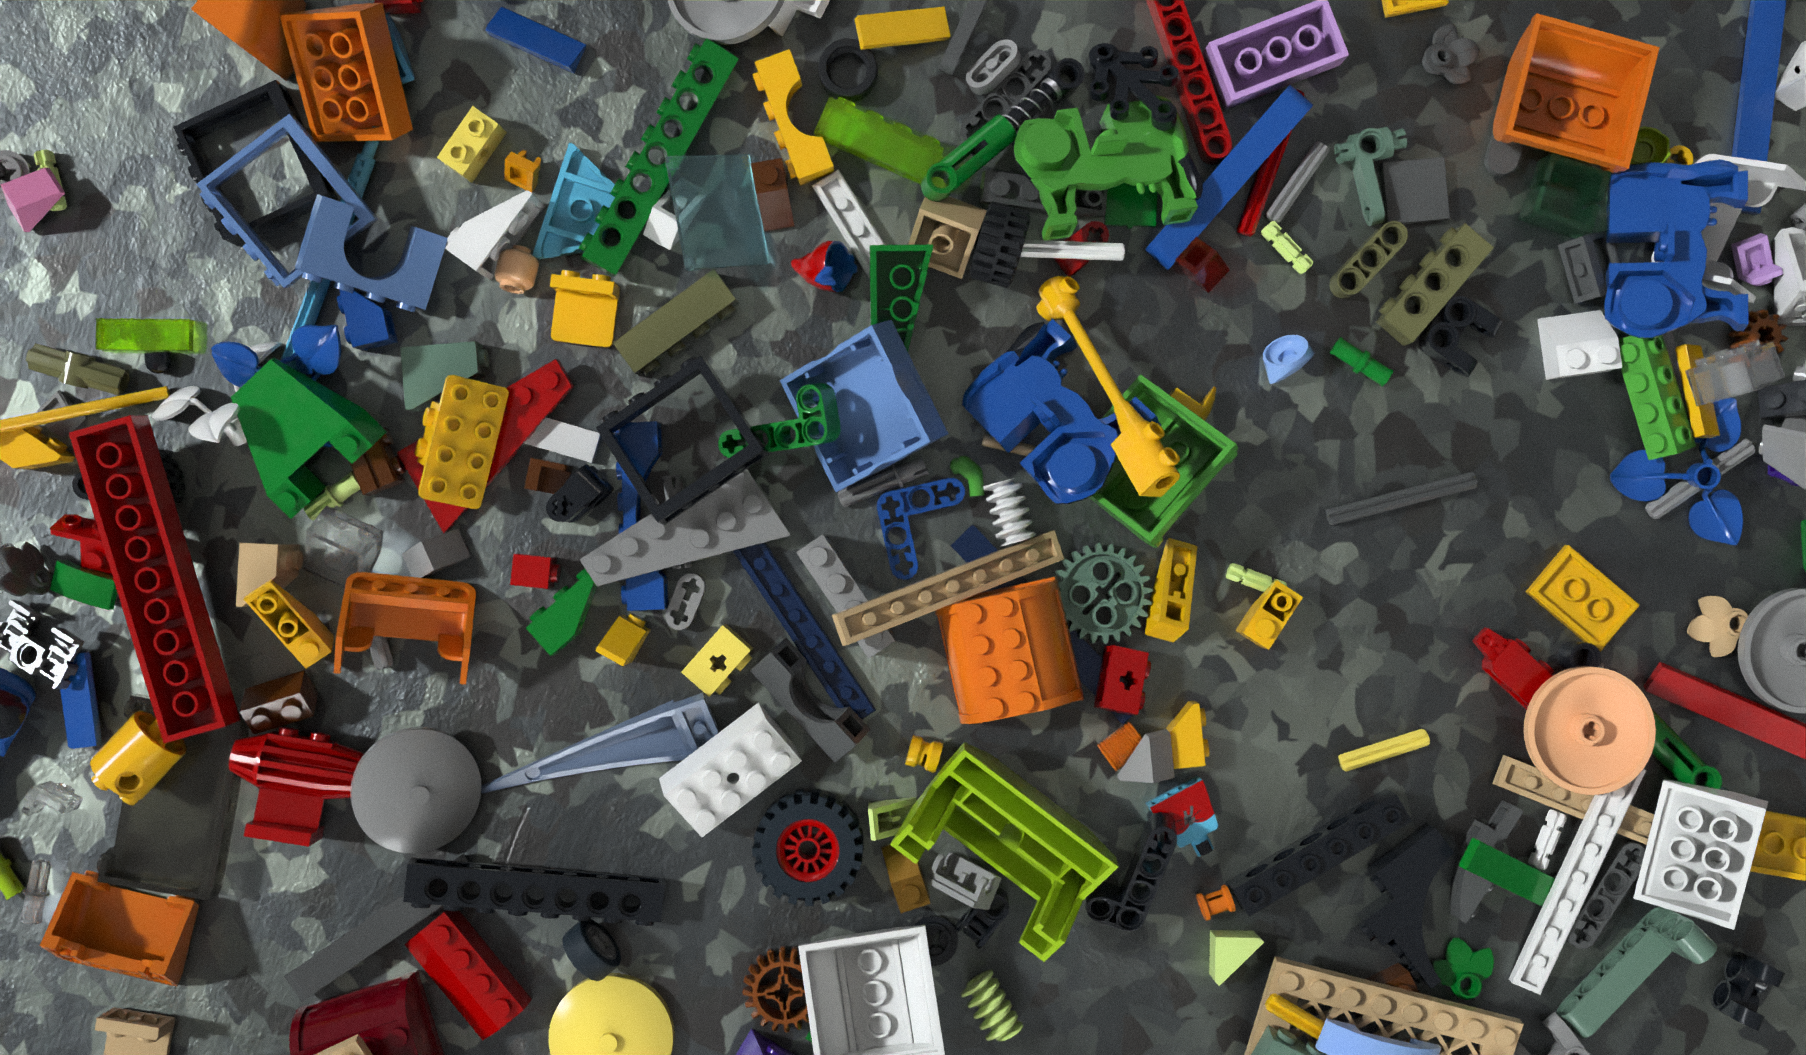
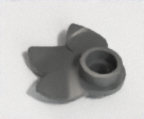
(1454, 55)
(25, 570)

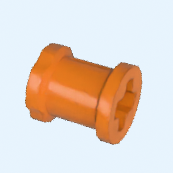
(1215, 902)

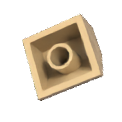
(953, 231)
(266, 562)

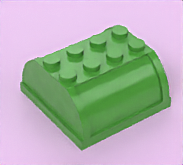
(1201, 453)

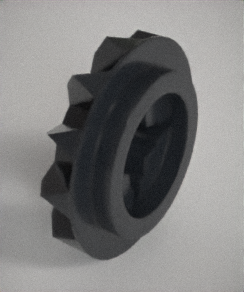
(947, 938)

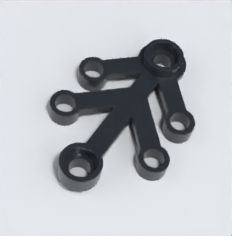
(1107, 58)

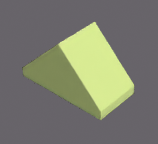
(888, 816)
(1229, 951)

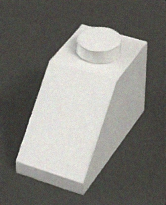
(662, 223)

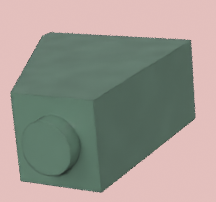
(429, 365)

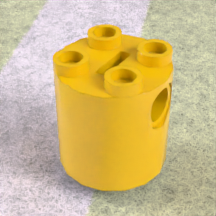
(135, 758)

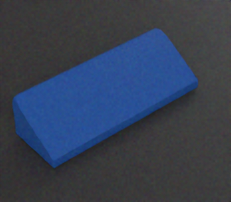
(536, 39)
(81, 706)

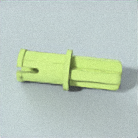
(333, 495)

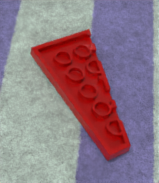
(525, 409)

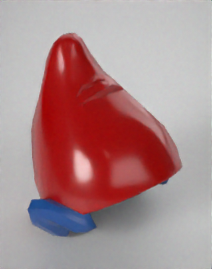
(827, 266)

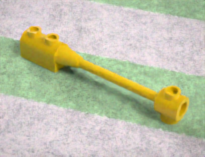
(1139, 444)

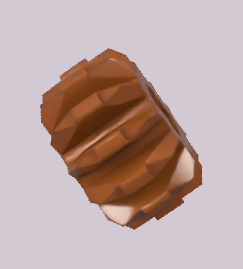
(1761, 327)

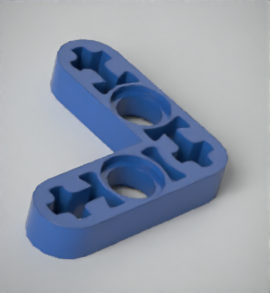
(906, 509)

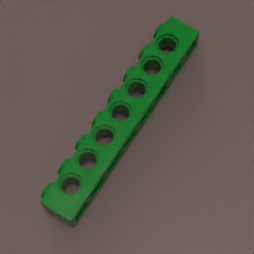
(719, 66)

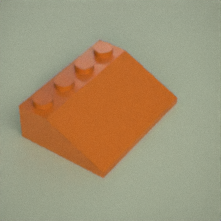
(347, 73)

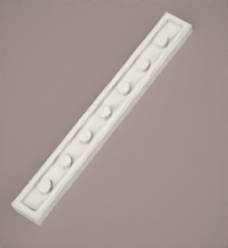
(1572, 886)

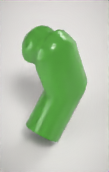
(972, 472)

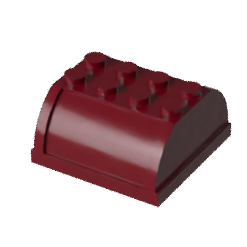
(387, 1015)

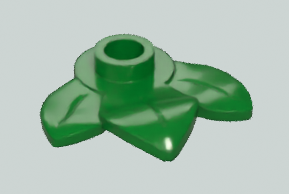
(1462, 964)

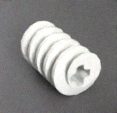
(1009, 511)

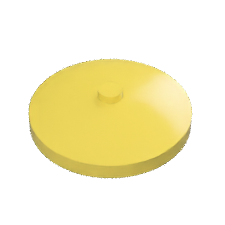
(612, 1019)

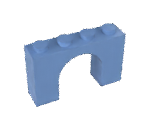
(324, 257)

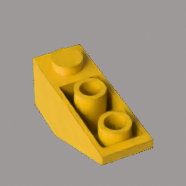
(292, 623)

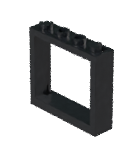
(189, 145)
(710, 481)

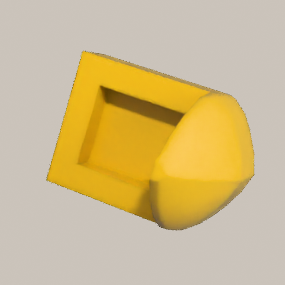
(1201, 409)

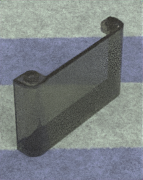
(184, 825)

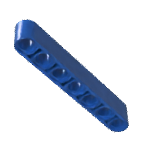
(1232, 174)

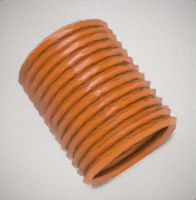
(1120, 745)

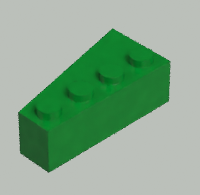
(897, 285)

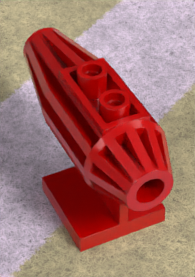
(293, 781)

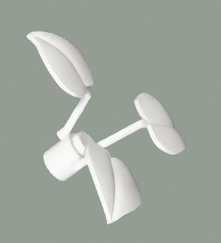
(211, 424)

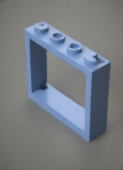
(235, 222)

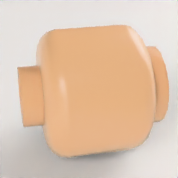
(516, 269)

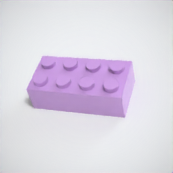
(1275, 53)

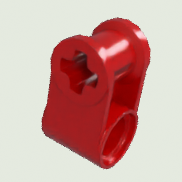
(1071, 266)

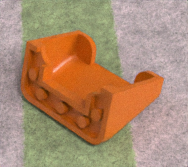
(254, 27)
(121, 930)

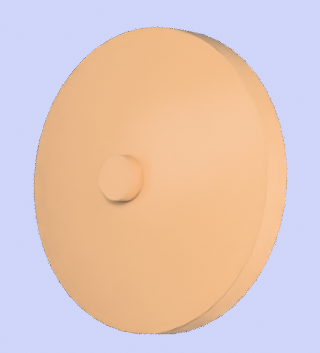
(1589, 730)

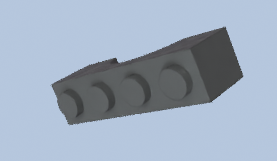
(830, 727)

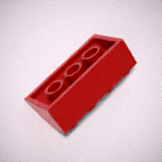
(468, 973)

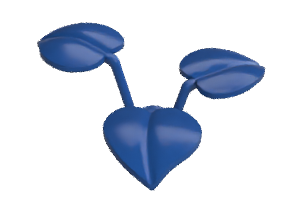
(315, 353)
(1717, 515)

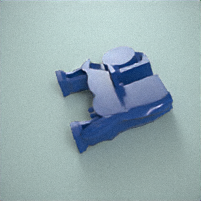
(1672, 208)

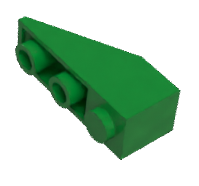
(565, 617)

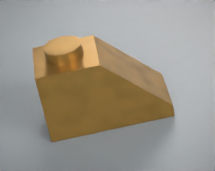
(905, 880)

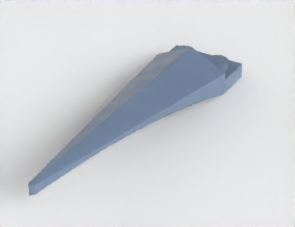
(654, 736)

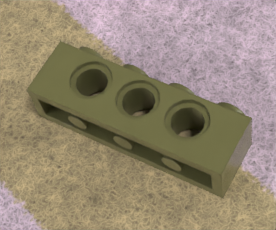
(1470, 252)

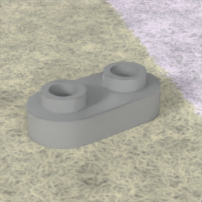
(991, 67)

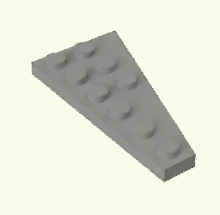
(718, 524)

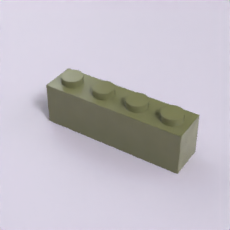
(676, 323)

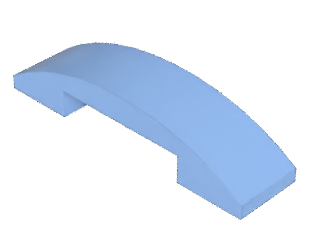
(1346, 1039)

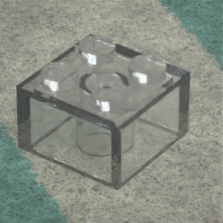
(1734, 372)

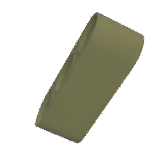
(1378, 249)

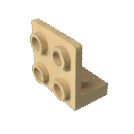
(135, 1032)

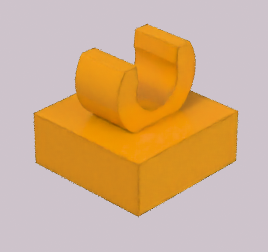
(522, 171)

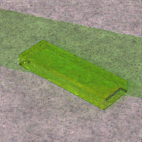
(144, 334)

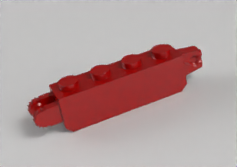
(1512, 665)

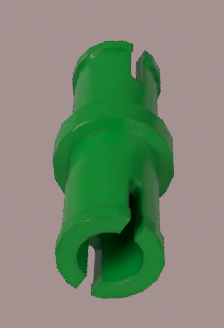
(1361, 361)

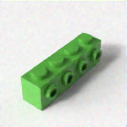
(1655, 396)

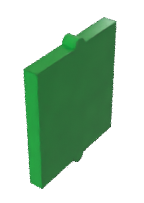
(1130, 208)

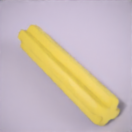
(1384, 750)

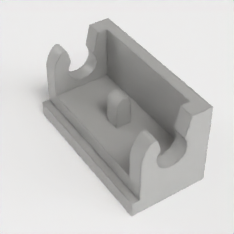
(964, 880)

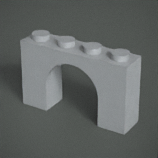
(839, 586)

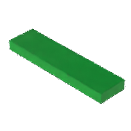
(1506, 872)

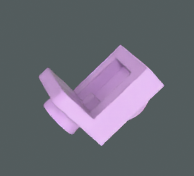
(1755, 261)

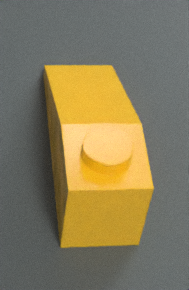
(1172, 592)

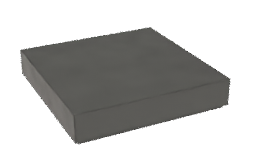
(1415, 190)

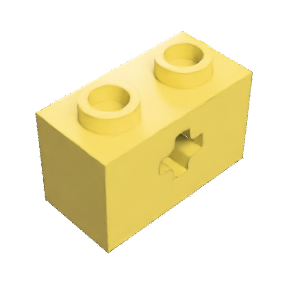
(472, 144)
(701, 667)

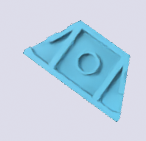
(573, 206)

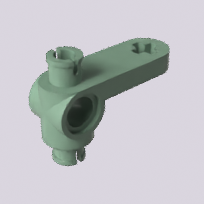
(1384, 144)

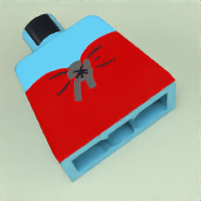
(1192, 814)

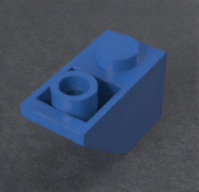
(367, 321)

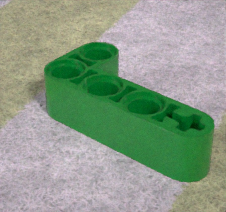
(805, 427)

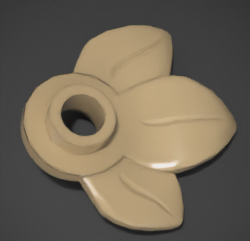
(1715, 625)

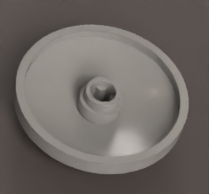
(725, 20)
(1775, 650)
(415, 790)

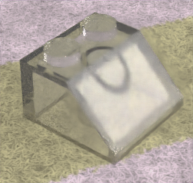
(340, 546)

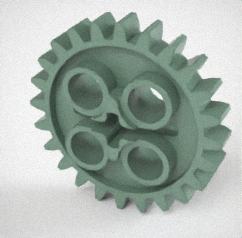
(1121, 612)

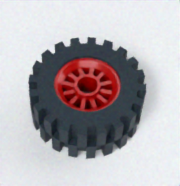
(808, 810)

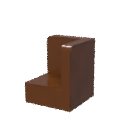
(546, 475)

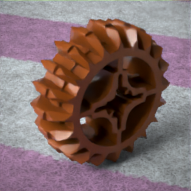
(771, 990)

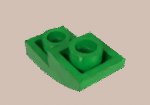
(84, 585)

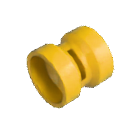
(924, 754)

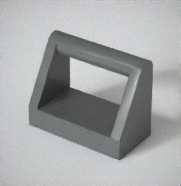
(1584, 267)

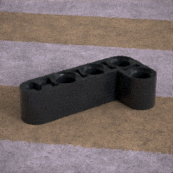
(1140, 871)

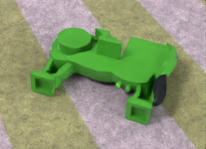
(1128, 151)

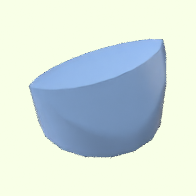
(1286, 356)

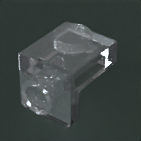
(55, 795)

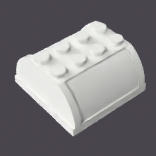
(872, 994)

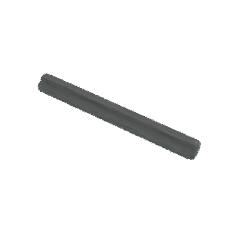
(1401, 498)

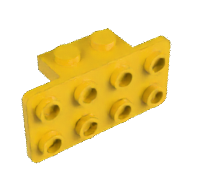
(460, 441)

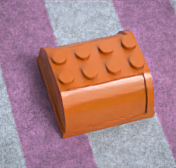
(1575, 92)
(1010, 652)

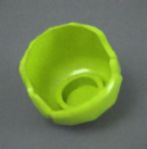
(1651, 146)

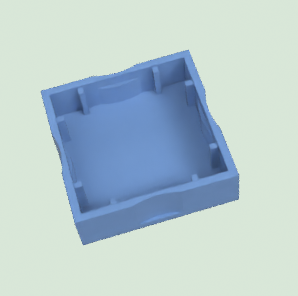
(879, 404)

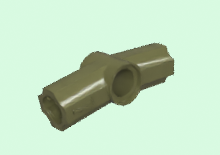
(78, 369)

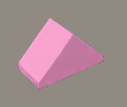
(32, 196)

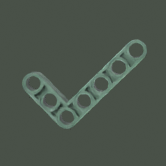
(1630, 965)

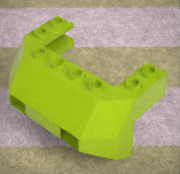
(1017, 835)

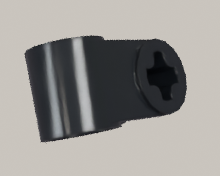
(982, 923)

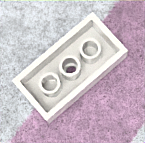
(729, 770)

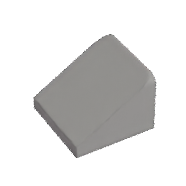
(61, 427)

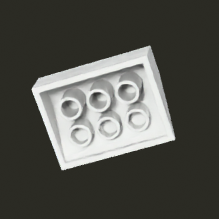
(1700, 851)

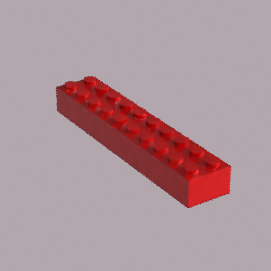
(154, 577)

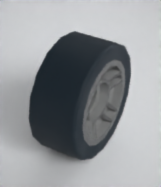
(591, 949)

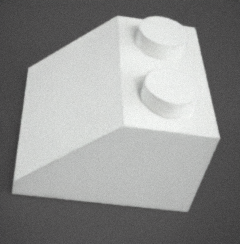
(1578, 345)

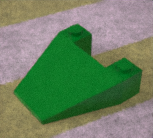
(289, 421)

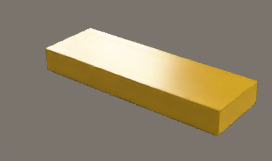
(902, 27)
(1701, 417)

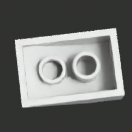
(497, 229)

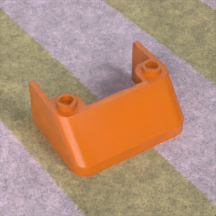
(407, 610)

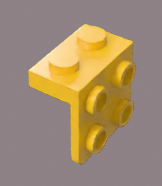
(584, 309)

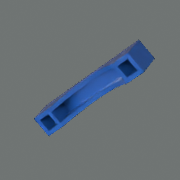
(644, 447)

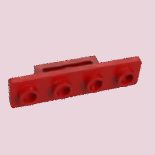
(85, 531)

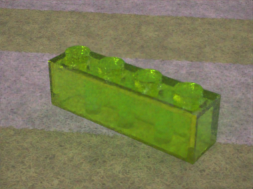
(877, 141)

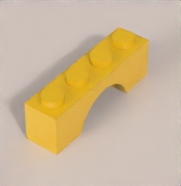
(807, 153)

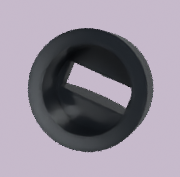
(158, 361)

